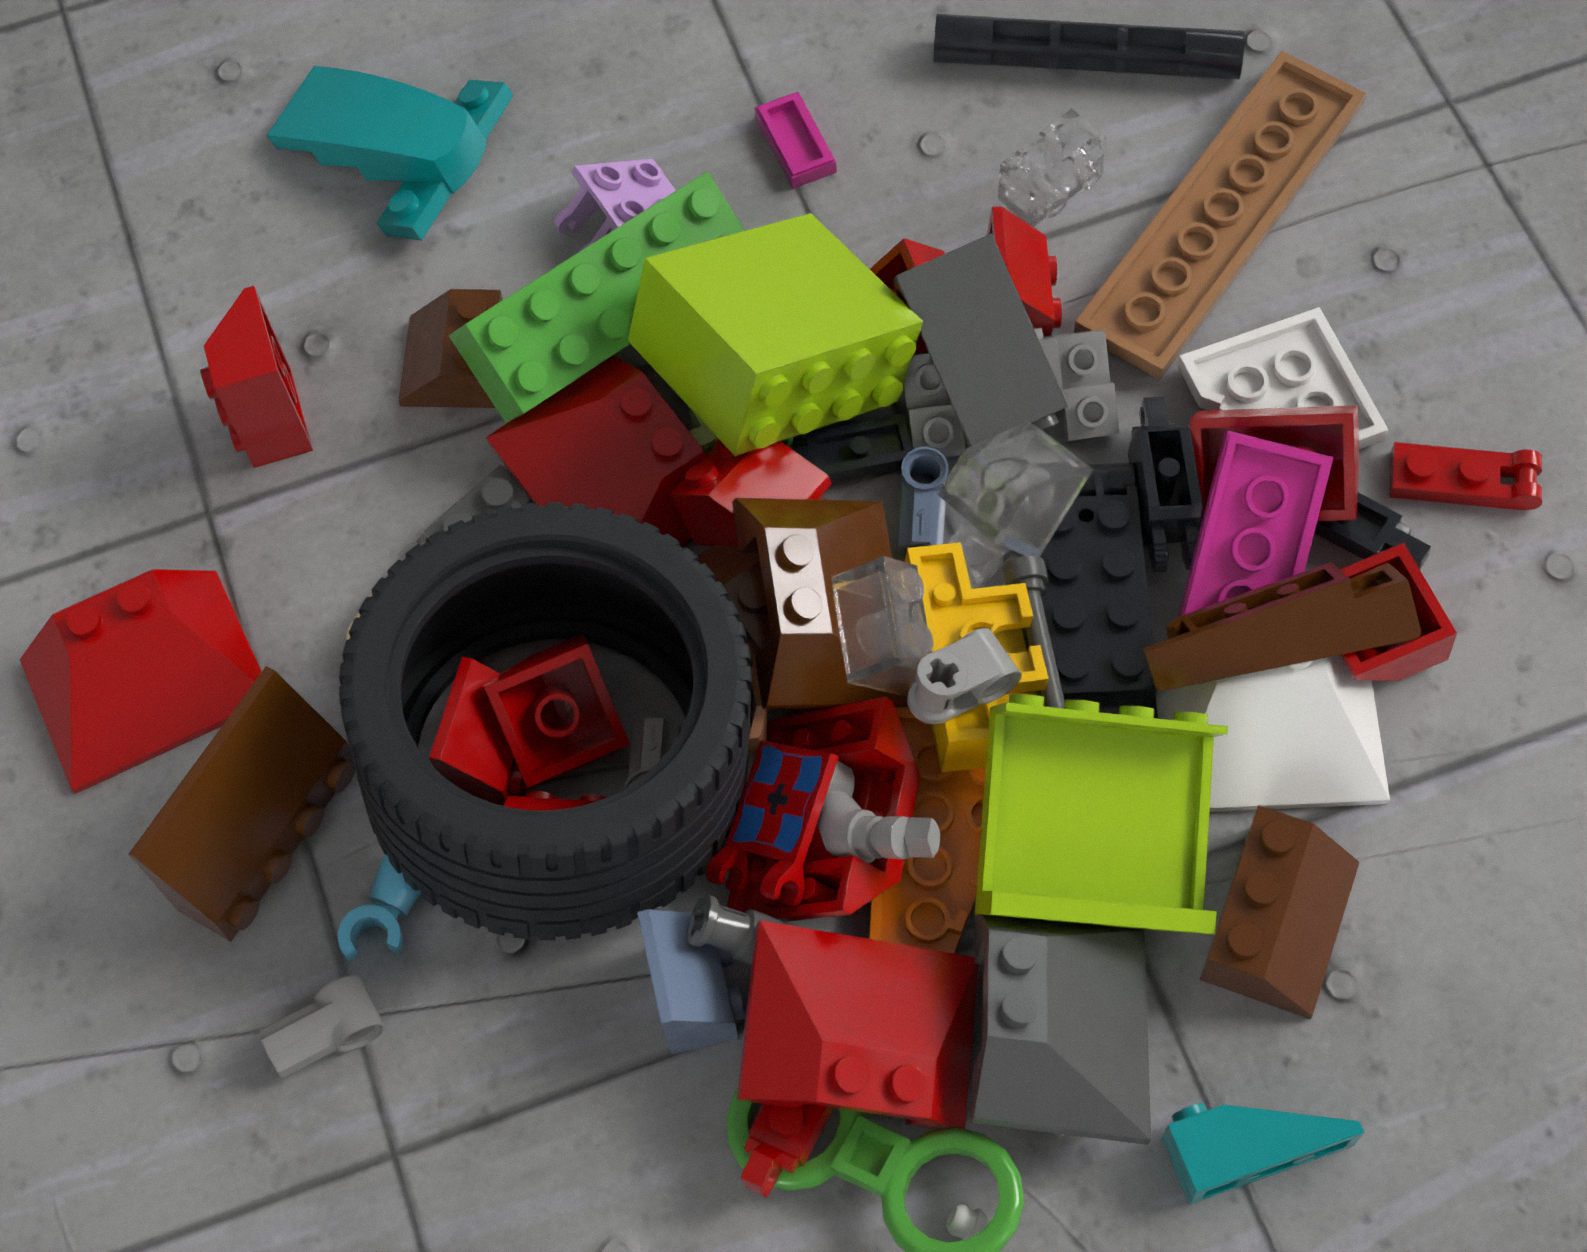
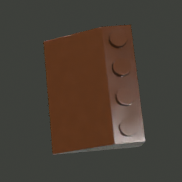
(245, 807)

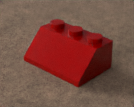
(254, 384)
(1315, 429)

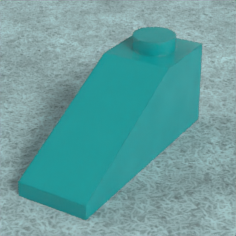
(1242, 1145)

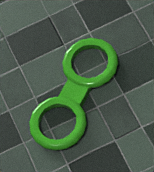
(884, 1166)

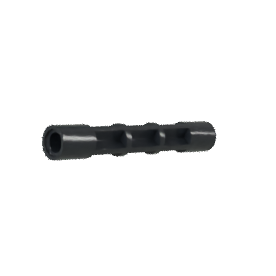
(1089, 46)

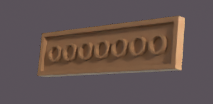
(1220, 214)

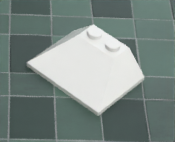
(1292, 737)

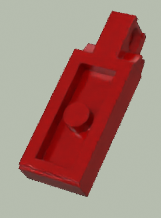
(781, 1141)

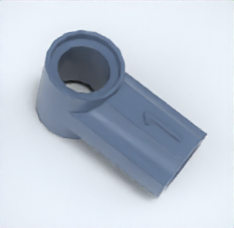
(920, 507)

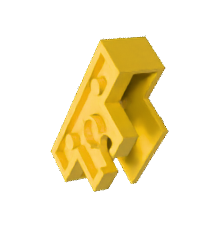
(957, 610)

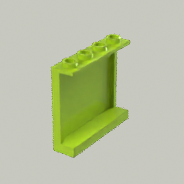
(1096, 816)

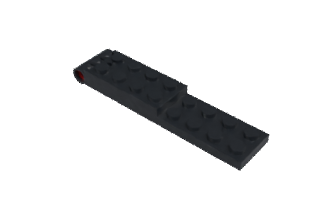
(1100, 594)

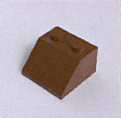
(432, 365)

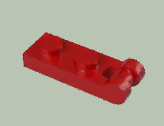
(1465, 476)

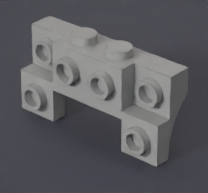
(1078, 365)

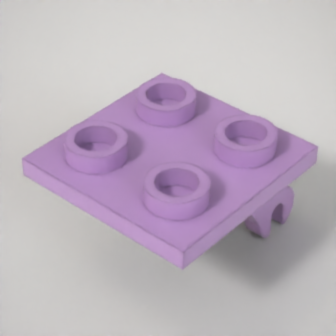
(618, 189)

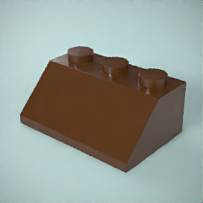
(1281, 913)

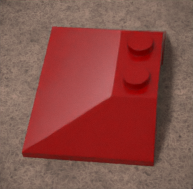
(603, 446)
(138, 671)
(886, 782)
(858, 1026)

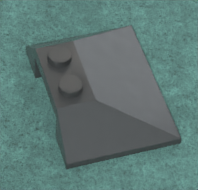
(1062, 1029)

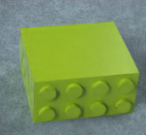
(773, 332)

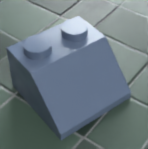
(689, 984)

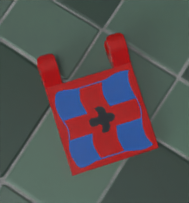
(776, 819)

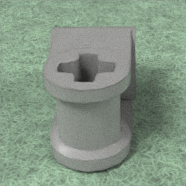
(961, 677)

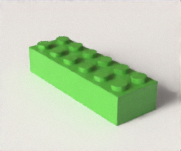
(585, 304)

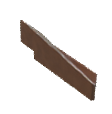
(1286, 624)

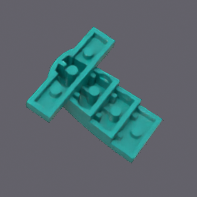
(393, 136)

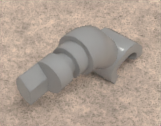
(861, 833)

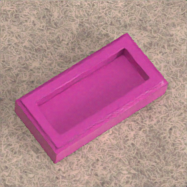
(795, 140)

